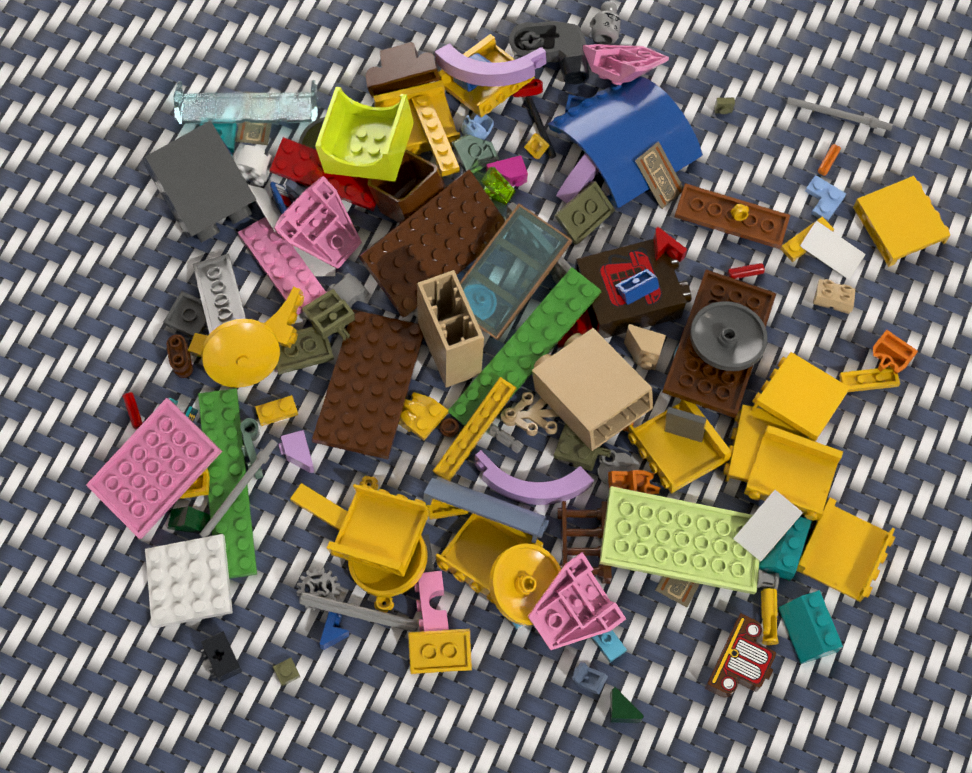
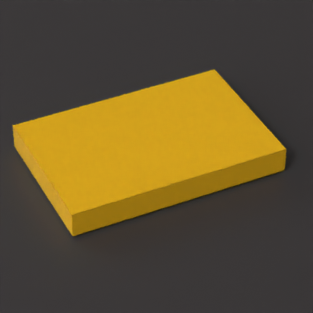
(440, 651)

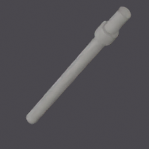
(872, 122)
(262, 457)

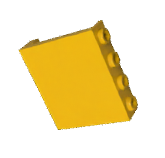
(483, 98)
(901, 219)
(801, 395)
(748, 439)
(676, 457)
(380, 530)
(476, 549)

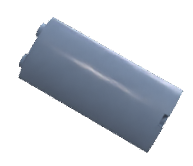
(486, 506)

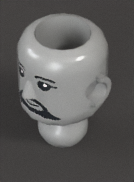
(606, 24)

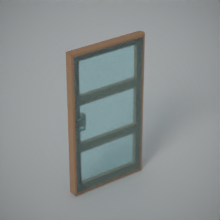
(512, 269)

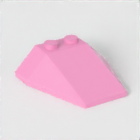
(622, 62)
(320, 225)
(574, 607)

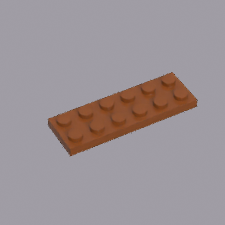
(714, 212)

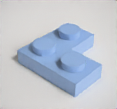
(829, 197)

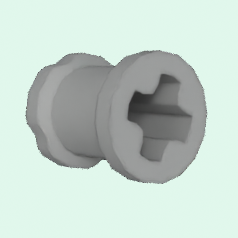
(767, 580)

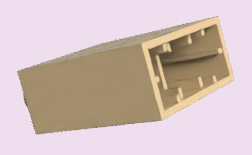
(450, 328)
(592, 388)

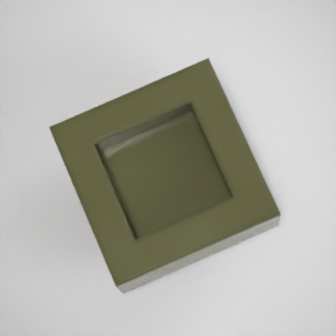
(724, 105)
(286, 671)

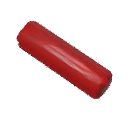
(746, 271)
(132, 409)

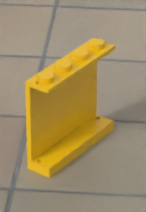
(417, 141)
(794, 468)
(845, 552)

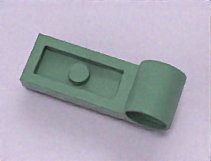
(248, 448)

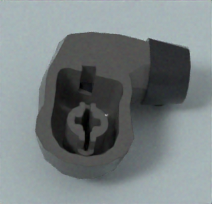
(560, 41)

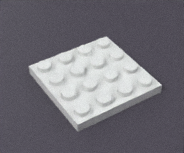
(188, 581)

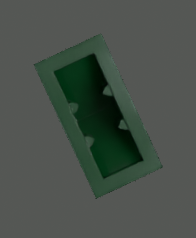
(188, 520)
(622, 709)

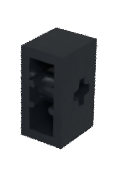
(218, 645)

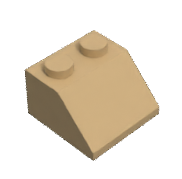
(644, 346)

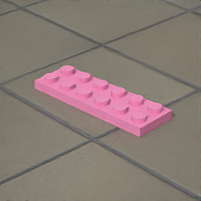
(280, 262)

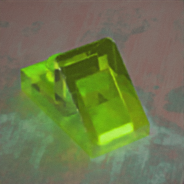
(497, 186)

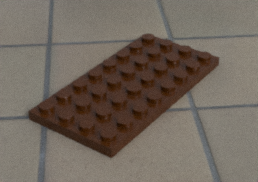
(433, 240)
(691, 376)
(369, 385)

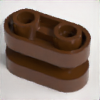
(179, 356)

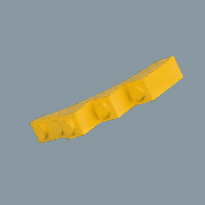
(279, 323)

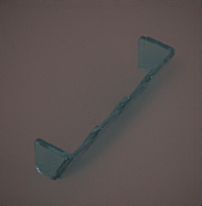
(243, 107)

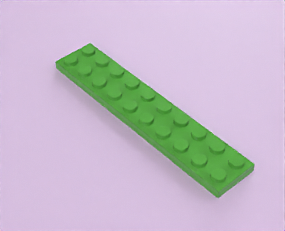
(531, 341)
(222, 425)

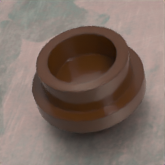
(449, 427)

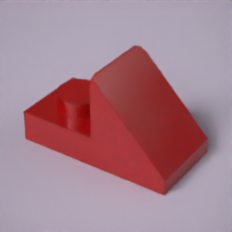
(664, 242)

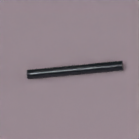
(539, 124)

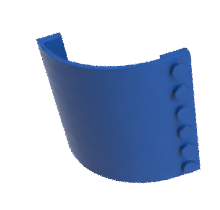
(621, 127)

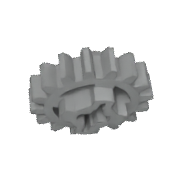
(323, 582)

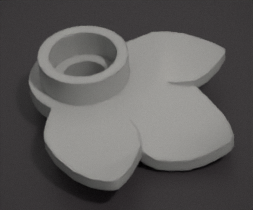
(618, 463)

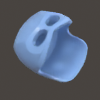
(478, 126)

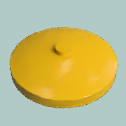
(240, 353)
(521, 579)
(386, 584)

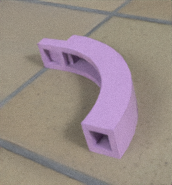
(487, 73)
(578, 179)
(533, 492)

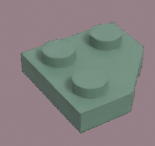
(474, 152)

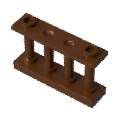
(602, 570)

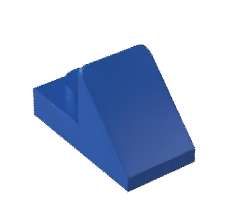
(332, 634)

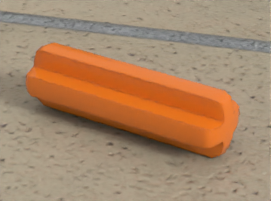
(829, 159)

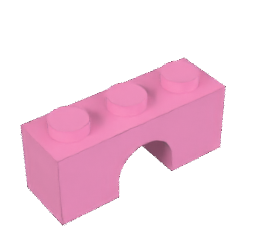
(430, 586)

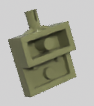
(329, 314)
(573, 450)

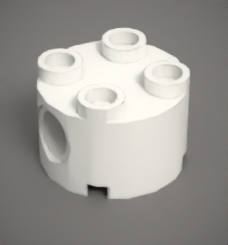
(254, 164)

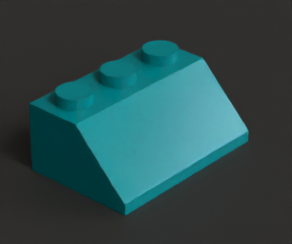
(787, 552)
(810, 627)

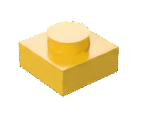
(536, 146)

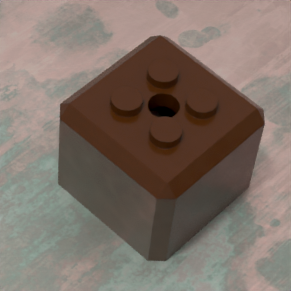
(414, 186)

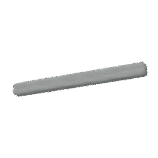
(358, 612)

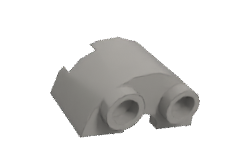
(350, 289)

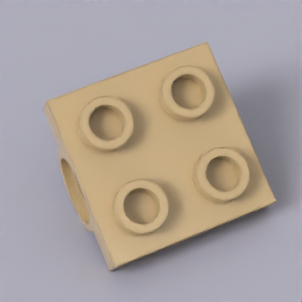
(834, 295)

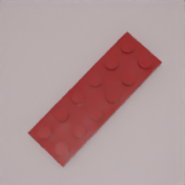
(304, 167)

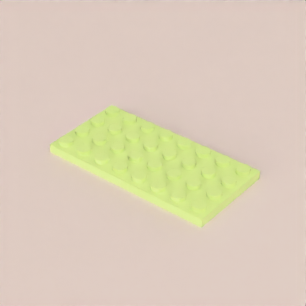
(677, 540)

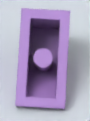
(296, 450)

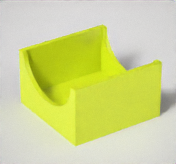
(364, 138)

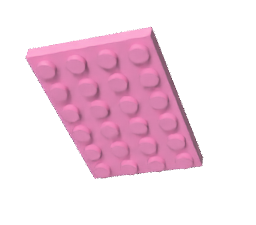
(154, 468)

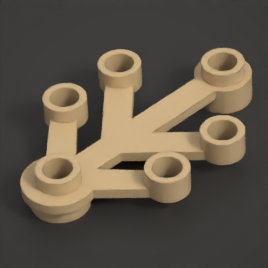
(534, 414)

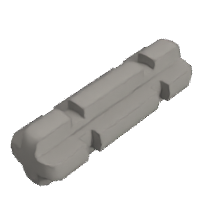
(505, 438)

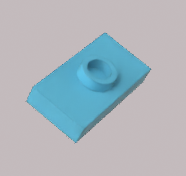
(609, 645)

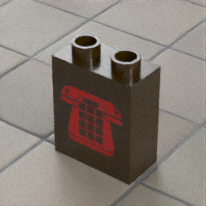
(609, 311)

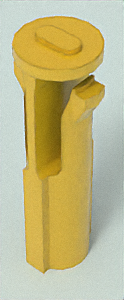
(769, 616)

